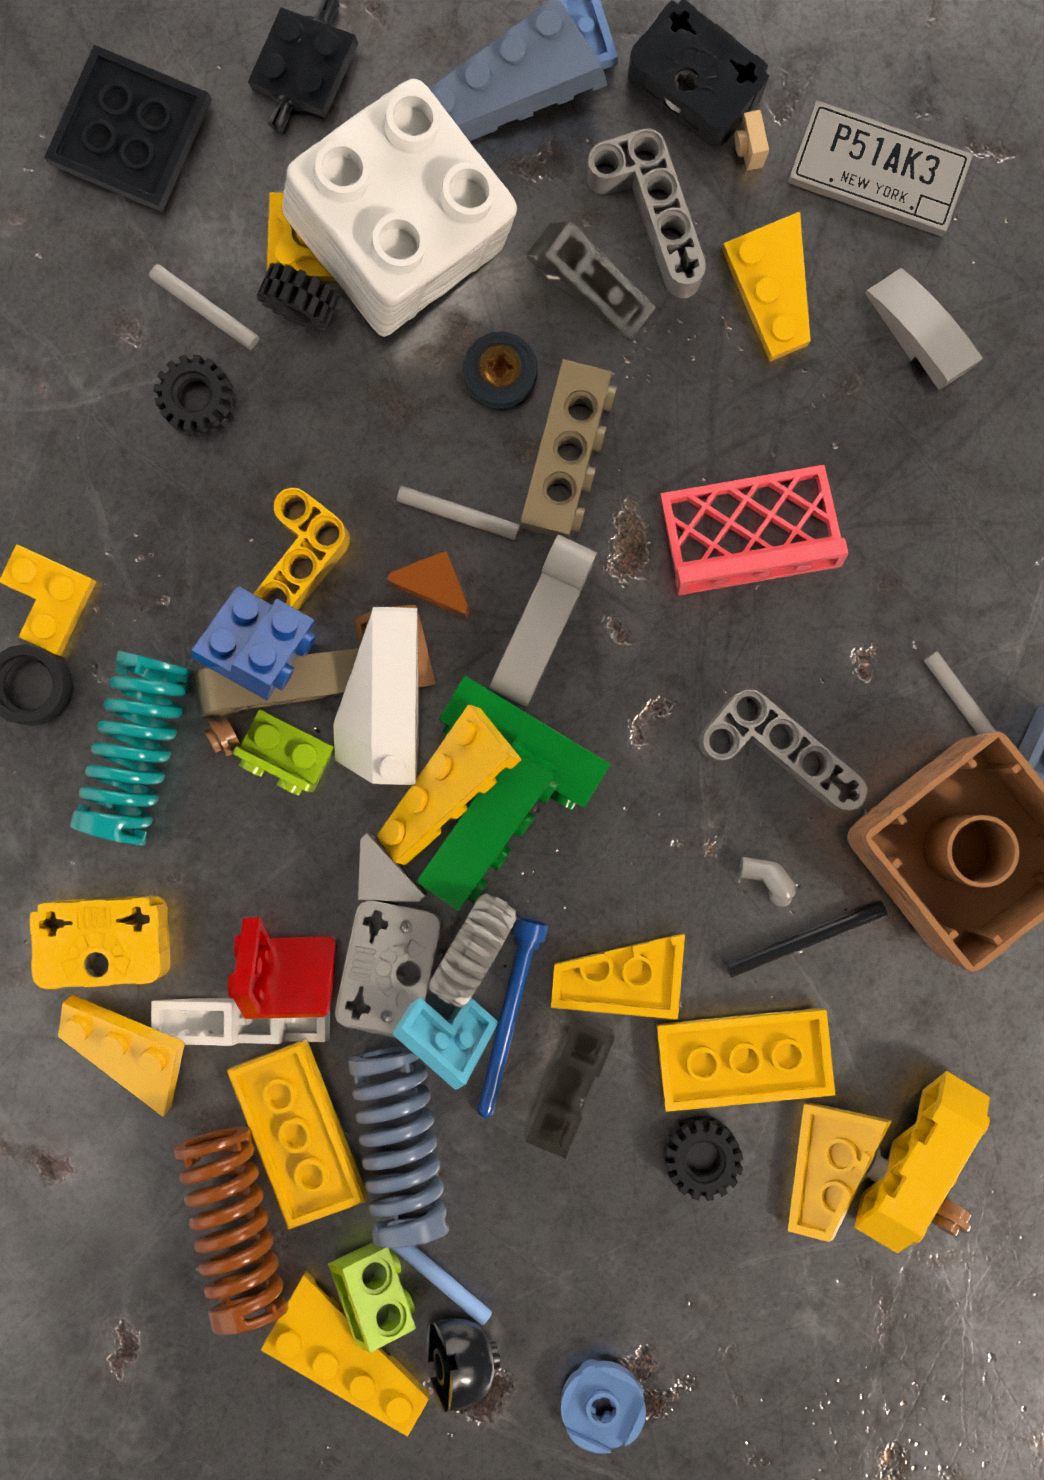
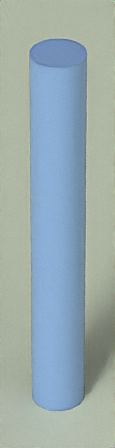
(445, 1283)

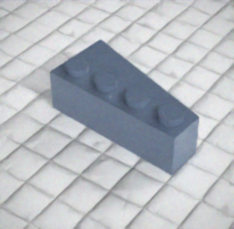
(521, 72)

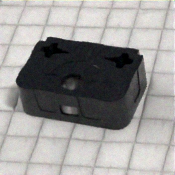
(697, 54)

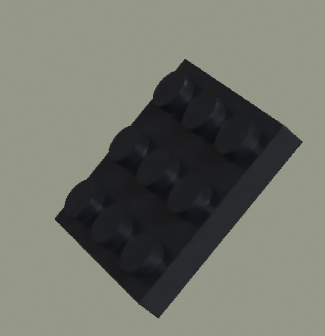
(128, 128)

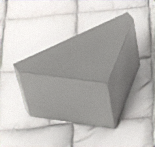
(381, 877)

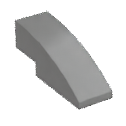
(924, 328)

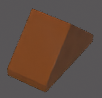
(433, 582)

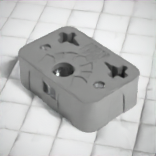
(376, 961)

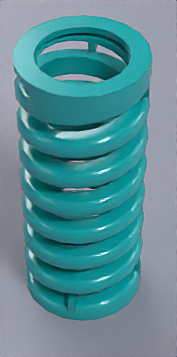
(163, 680)

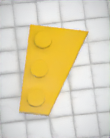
(773, 283)
(624, 980)
(125, 1050)

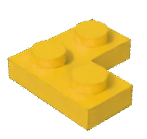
(58, 596)

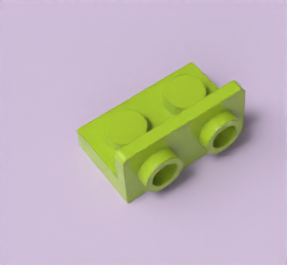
(284, 752)

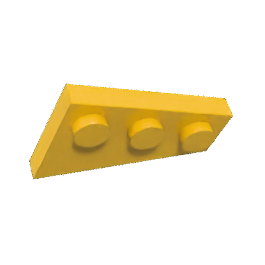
(830, 1166)

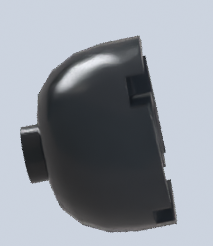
(462, 1362)

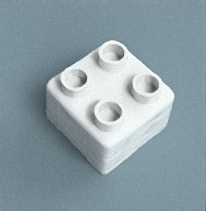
(398, 205)

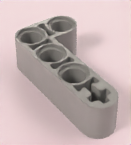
(656, 215)
(543, 620)
(788, 757)

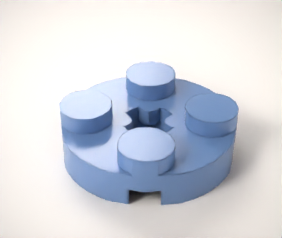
(614, 1428)

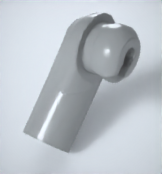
(773, 875)

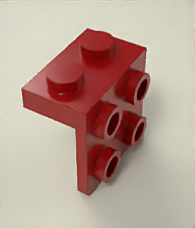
(281, 974)

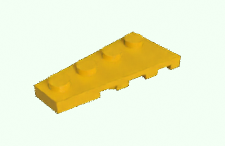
(453, 776)
(320, 1345)

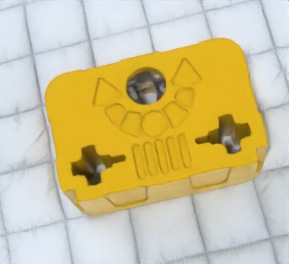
(100, 925)

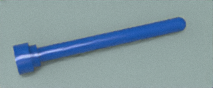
(528, 936)

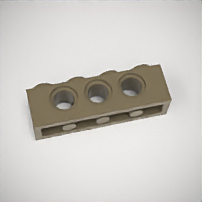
(575, 385)

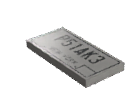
(880, 168)

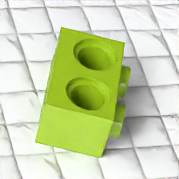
(364, 1301)

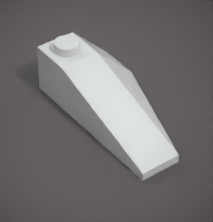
(380, 709)

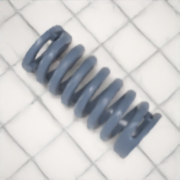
(408, 1230)

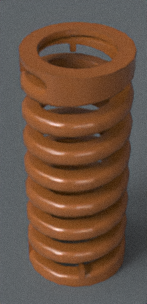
(230, 1314)

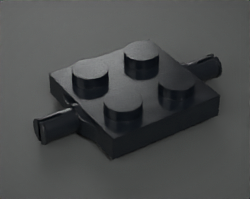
(303, 63)

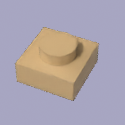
(752, 140)

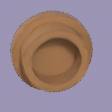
(221, 736)
(952, 1218)

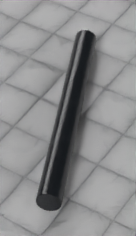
(806, 938)

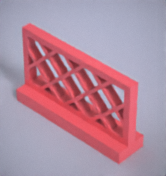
(758, 564)

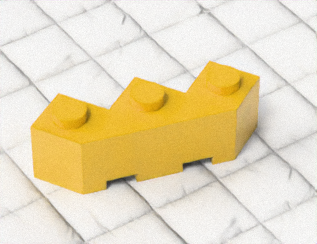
(924, 1163)

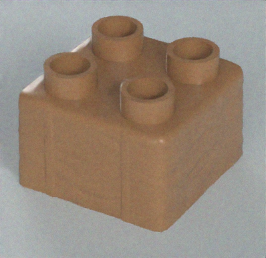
(962, 849)

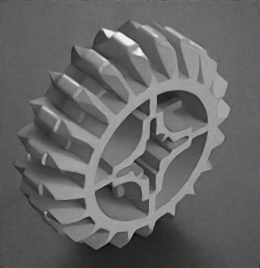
(473, 950)

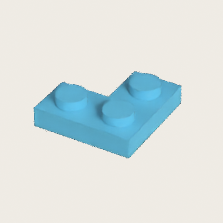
(447, 1046)

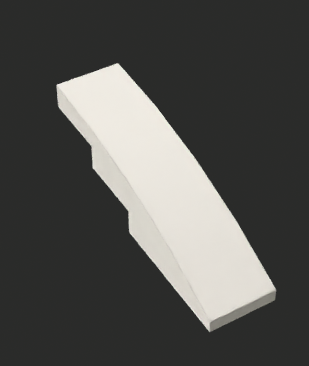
(222, 1024)

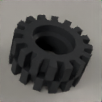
(298, 296)
(177, 378)
(702, 1183)

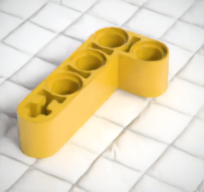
(305, 547)

